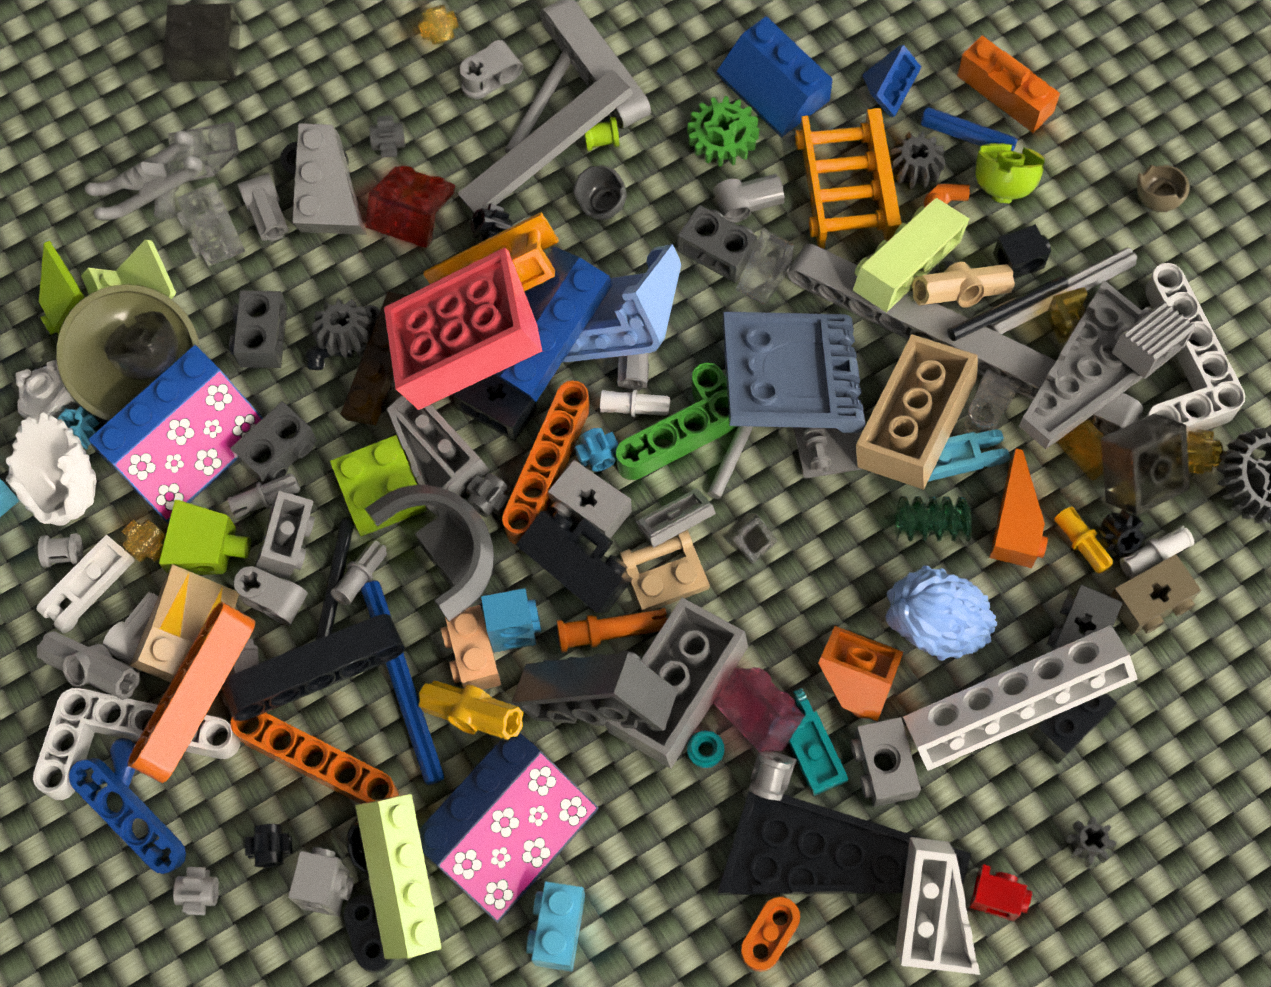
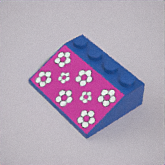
(177, 433)

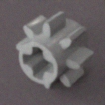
(196, 890)

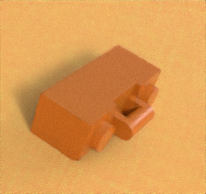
(1008, 84)

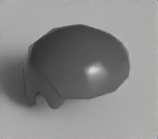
(600, 192)

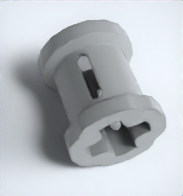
(60, 550)

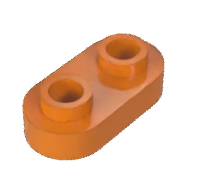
(769, 934)

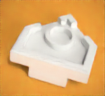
(42, 392)

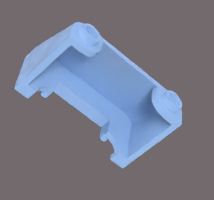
(633, 312)

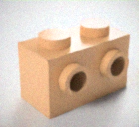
(472, 650)

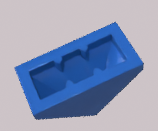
(892, 79)

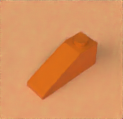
(1020, 519)

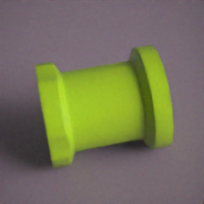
(602, 134)

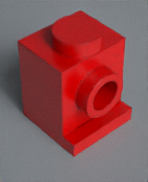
(999, 894)

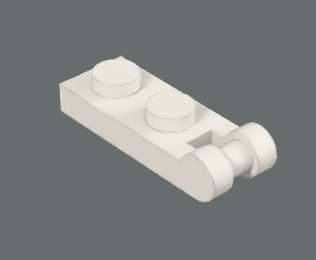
(85, 583)

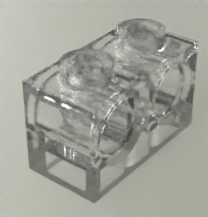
(211, 224)

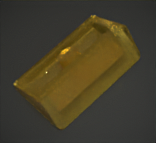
(1084, 448)

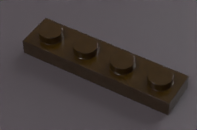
(373, 375)

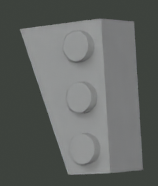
(323, 184)
(434, 448)

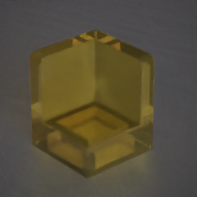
(1066, 312)

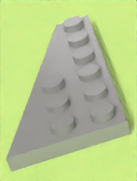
(1085, 371)

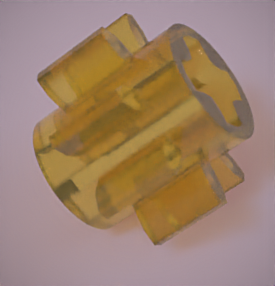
(438, 24)
(1203, 451)
(143, 540)

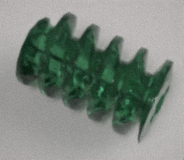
(933, 518)

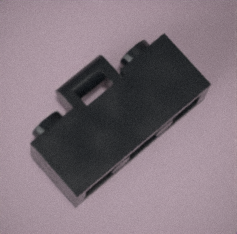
(580, 569)

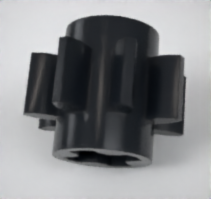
(489, 222)
(1121, 532)
(268, 845)

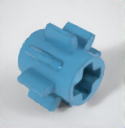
(596, 449)

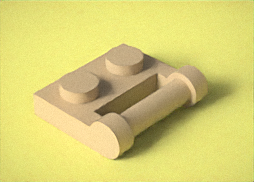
(667, 582)

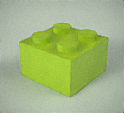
(371, 475)

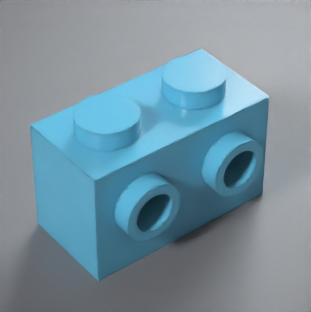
(558, 926)

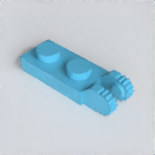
(964, 454)

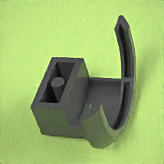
(454, 542)

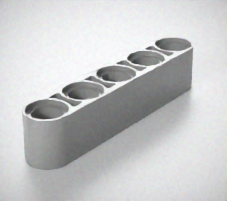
(592, 56)

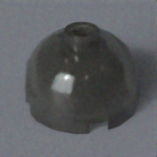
(144, 347)

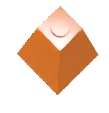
(859, 671)

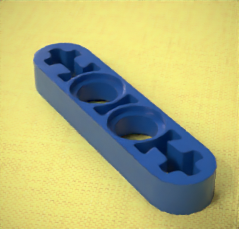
(123, 820)

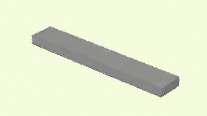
(546, 142)

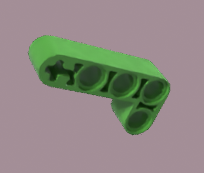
(673, 428)

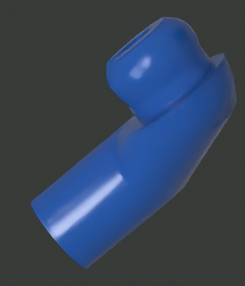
(120, 754)

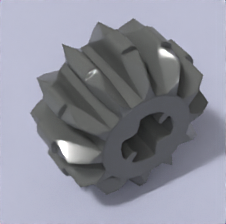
(917, 160)
(341, 327)

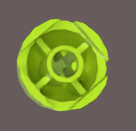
(1007, 172)

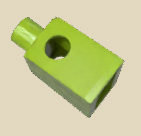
(201, 540)

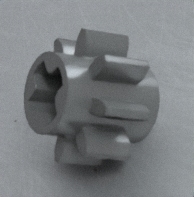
(387, 136)
(487, 495)
(1084, 832)

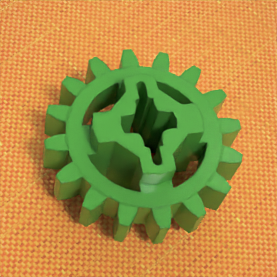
(725, 128)

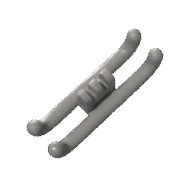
(148, 178)

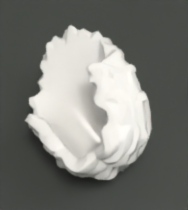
(51, 470)

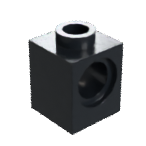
(1023, 251)

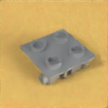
(826, 451)

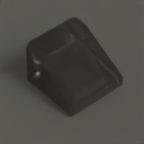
(750, 537)

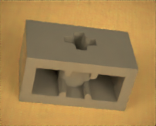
(1166, 579)

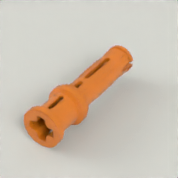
(594, 630)

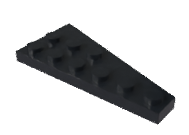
(815, 850)

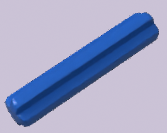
(964, 129)

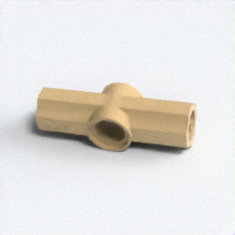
(963, 284)

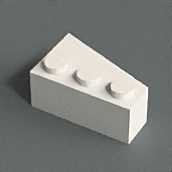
(933, 911)

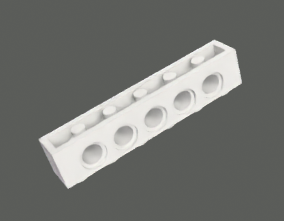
(1020, 697)

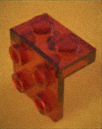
(407, 205)

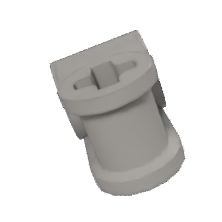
(492, 67)
(275, 596)
(771, 775)

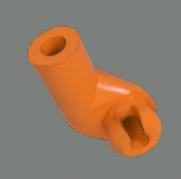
(948, 193)

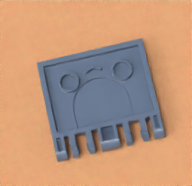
(792, 371)

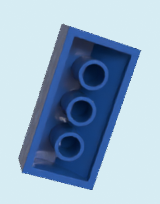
(561, 313)

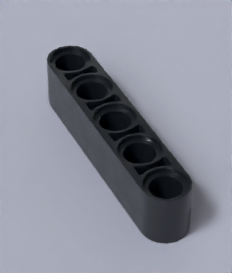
(312, 667)

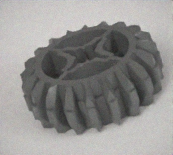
(1248, 478)

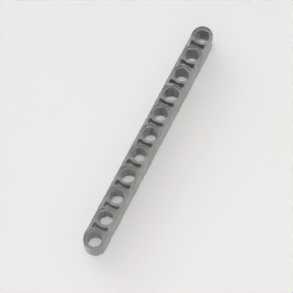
(835, 279)

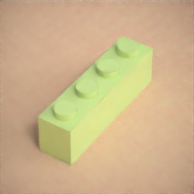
(909, 253)
(398, 877)

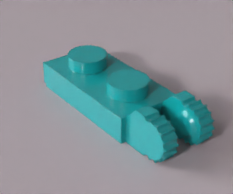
(815, 750)

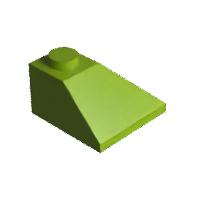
(58, 289)

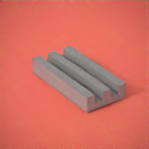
(675, 517)

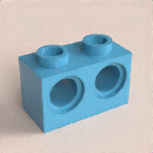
(510, 620)

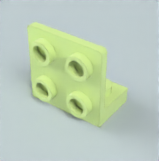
(140, 269)

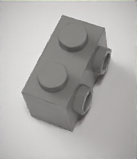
(284, 535)
(321, 882)

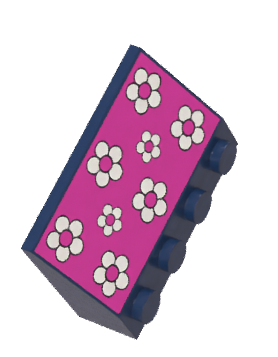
(505, 825)

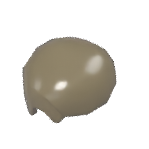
(1162, 188)

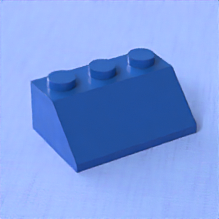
(775, 77)

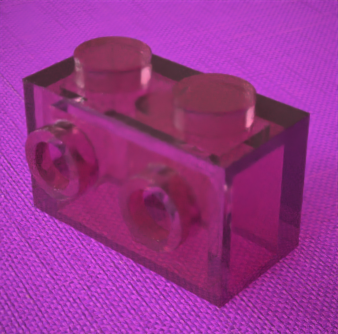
(759, 709)

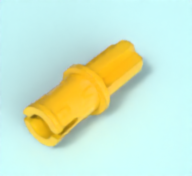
(1084, 539)

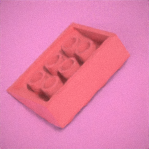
(460, 330)

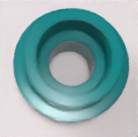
(709, 738)

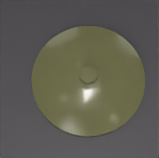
(82, 337)

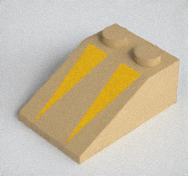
(177, 620)

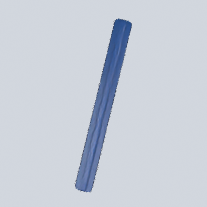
(407, 695)

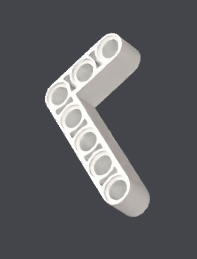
(1196, 358)
(94, 720)

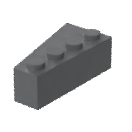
(595, 691)

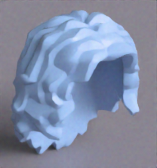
(940, 613)

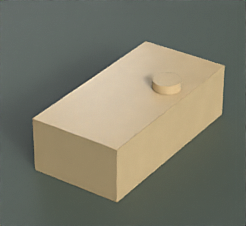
(917, 411)

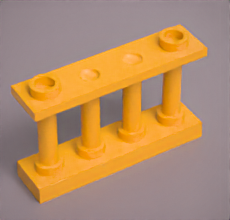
(874, 160)
(525, 244)

